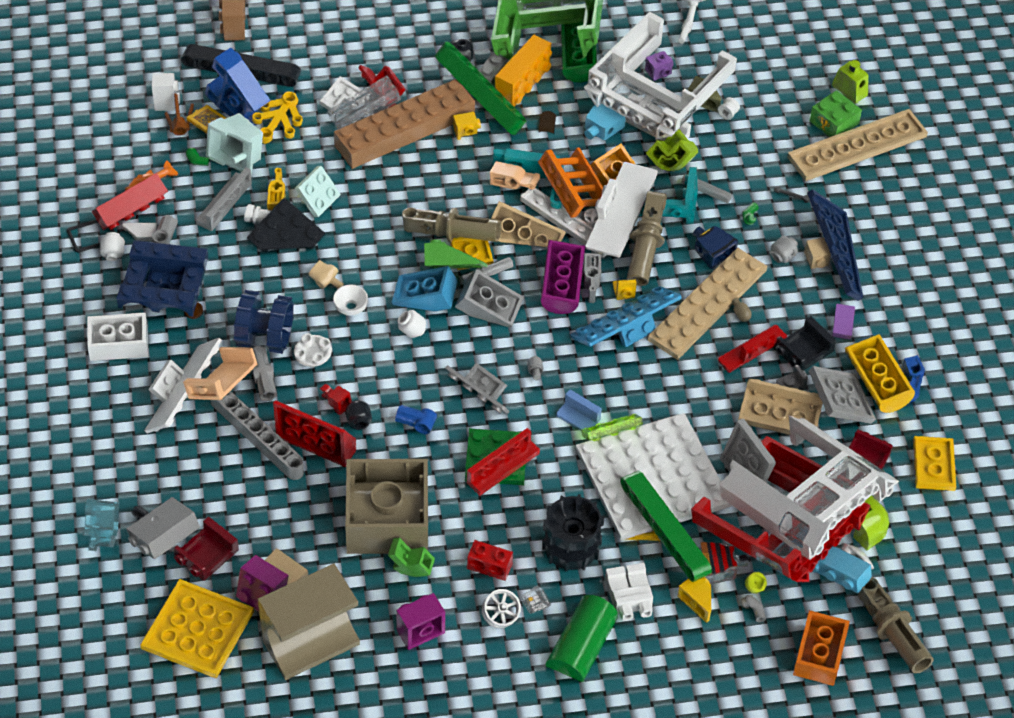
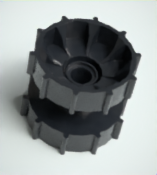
(576, 516)

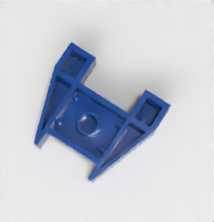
(236, 87)

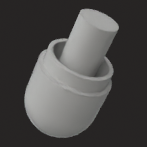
(535, 367)

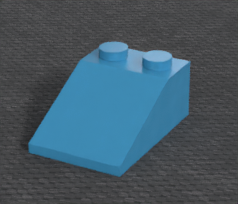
(426, 289)

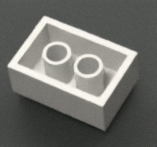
(117, 336)

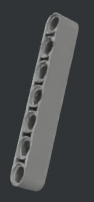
(260, 435)

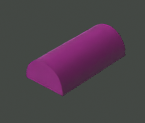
(562, 277)

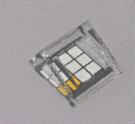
(536, 599)

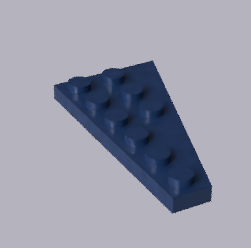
(838, 237)

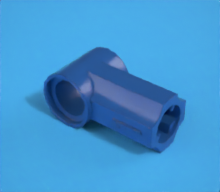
(420, 420)

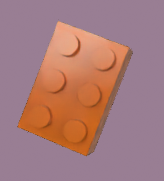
(821, 648)

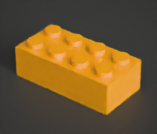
(524, 69)

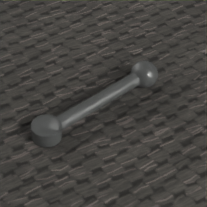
(777, 189)

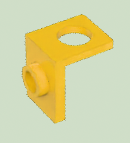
(624, 289)

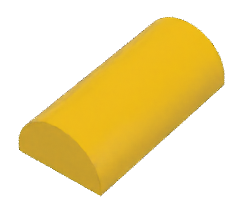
(881, 374)

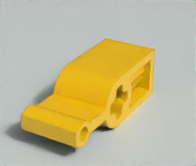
(276, 190)

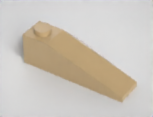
(523, 228)

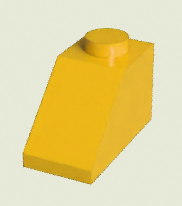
(697, 596)

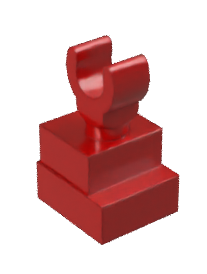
(337, 398)

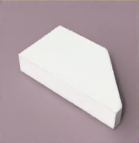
(140, 231)

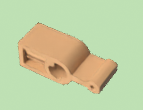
(512, 176)

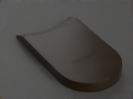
(547, 122)

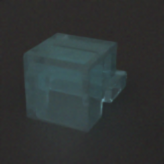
(101, 523)

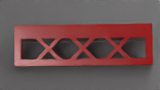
(502, 462)

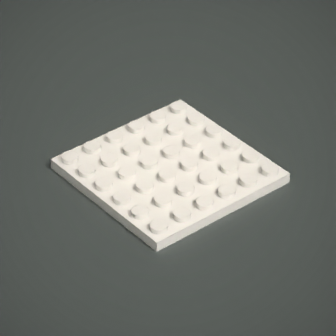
(668, 458)

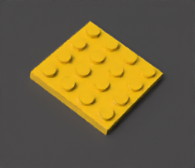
(197, 628)

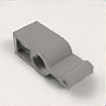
(592, 274)

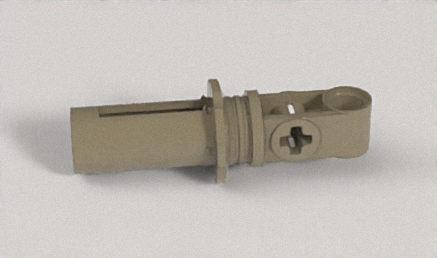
(451, 224)
(647, 238)
(895, 626)

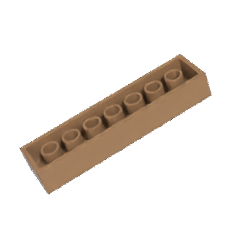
(402, 123)

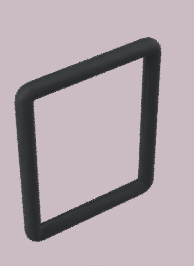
(80, 226)

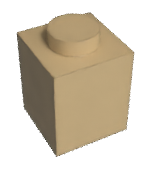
(817, 253)

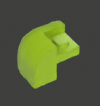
(673, 152)
(874, 525)

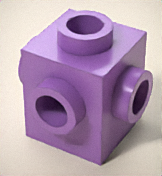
(659, 65)

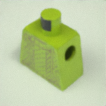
(852, 81)

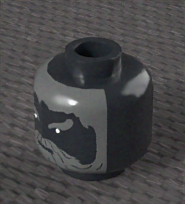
(464, 47)

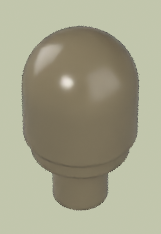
(741, 310)

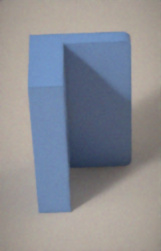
(579, 411)

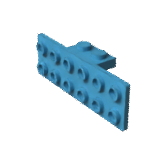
(631, 321)

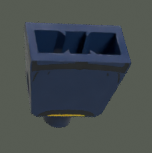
(714, 245)

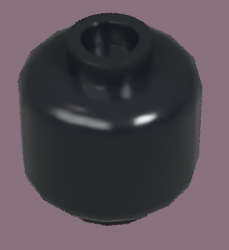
(358, 414)

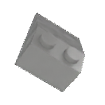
(489, 300)

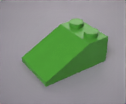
(439, 254)

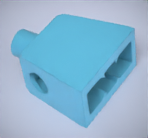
(603, 122)

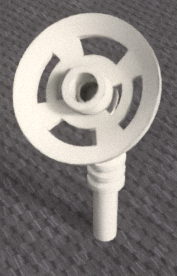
(688, 23)

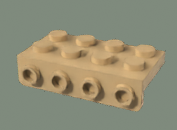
(771, 404)

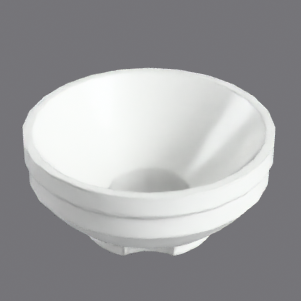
(350, 294)

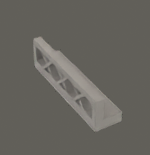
(225, 200)

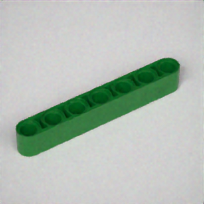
(480, 88)
(666, 526)

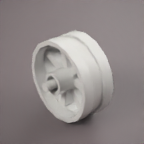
(501, 608)

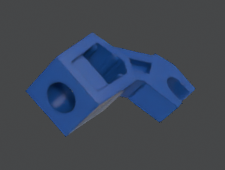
(911, 364)

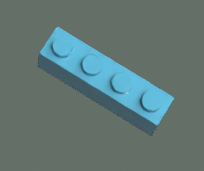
(844, 569)

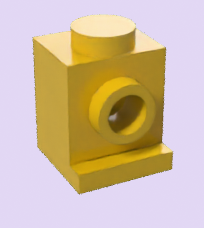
(465, 124)

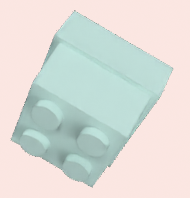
(234, 142)

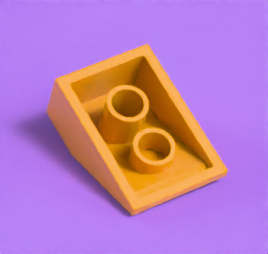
(610, 163)

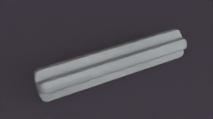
(712, 191)
(493, 268)

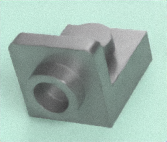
(797, 379)

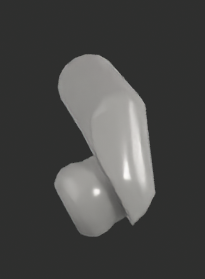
(750, 601)

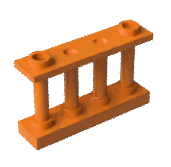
(561, 180)

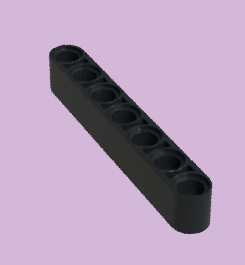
(262, 68)

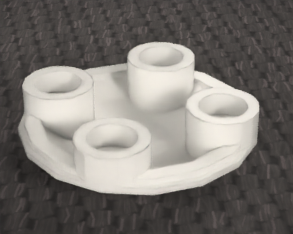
(312, 350)
(856, 552)

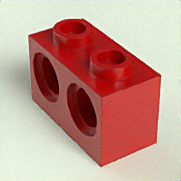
(490, 560)

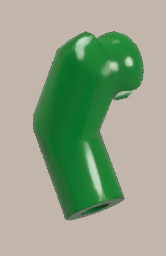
(195, 159)
(748, 213)

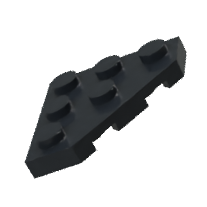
(285, 229)

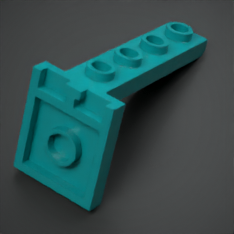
(687, 207)

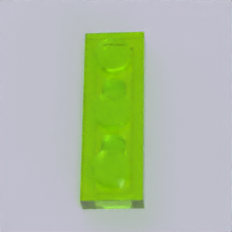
(612, 427)

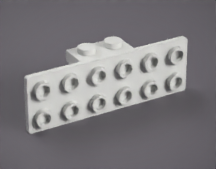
(620, 208)
(170, 387)

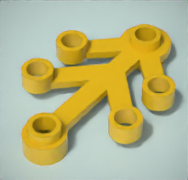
(288, 101)

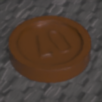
(197, 313)

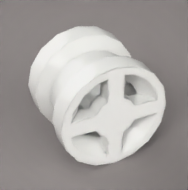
(728, 108)
(591, 216)

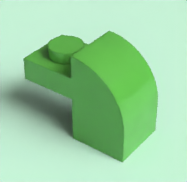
(410, 562)

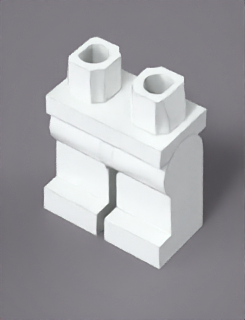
(629, 590)

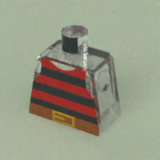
(722, 561)

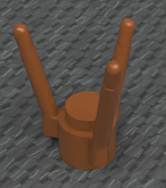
(179, 125)

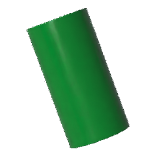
(573, 64)
(583, 637)

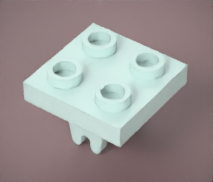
(317, 191)

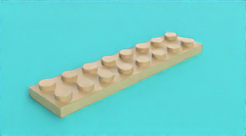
(857, 144)
(707, 303)

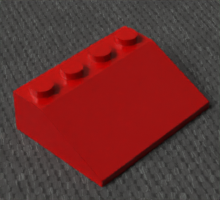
(313, 434)

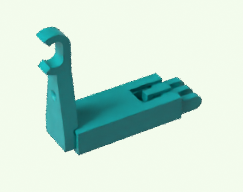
(529, 163)

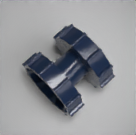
(274, 323)

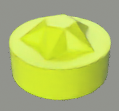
(755, 582)

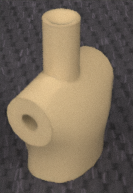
(325, 274)

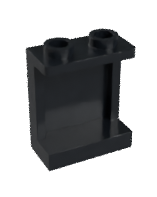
(806, 345)

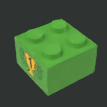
(835, 114)

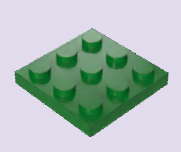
(484, 442)

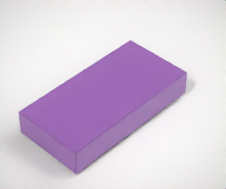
(843, 321)

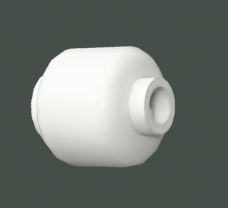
(112, 246)
(412, 323)

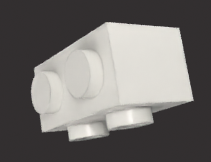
(163, 90)

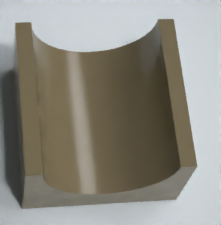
(386, 503)
(308, 621)

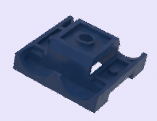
(171, 267)

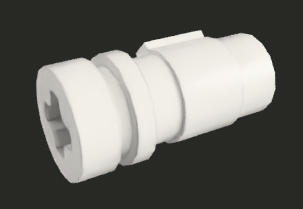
(255, 214)

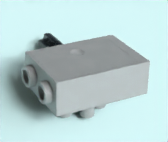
(162, 527)

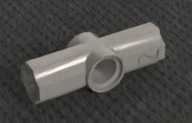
(165, 230)
(264, 375)

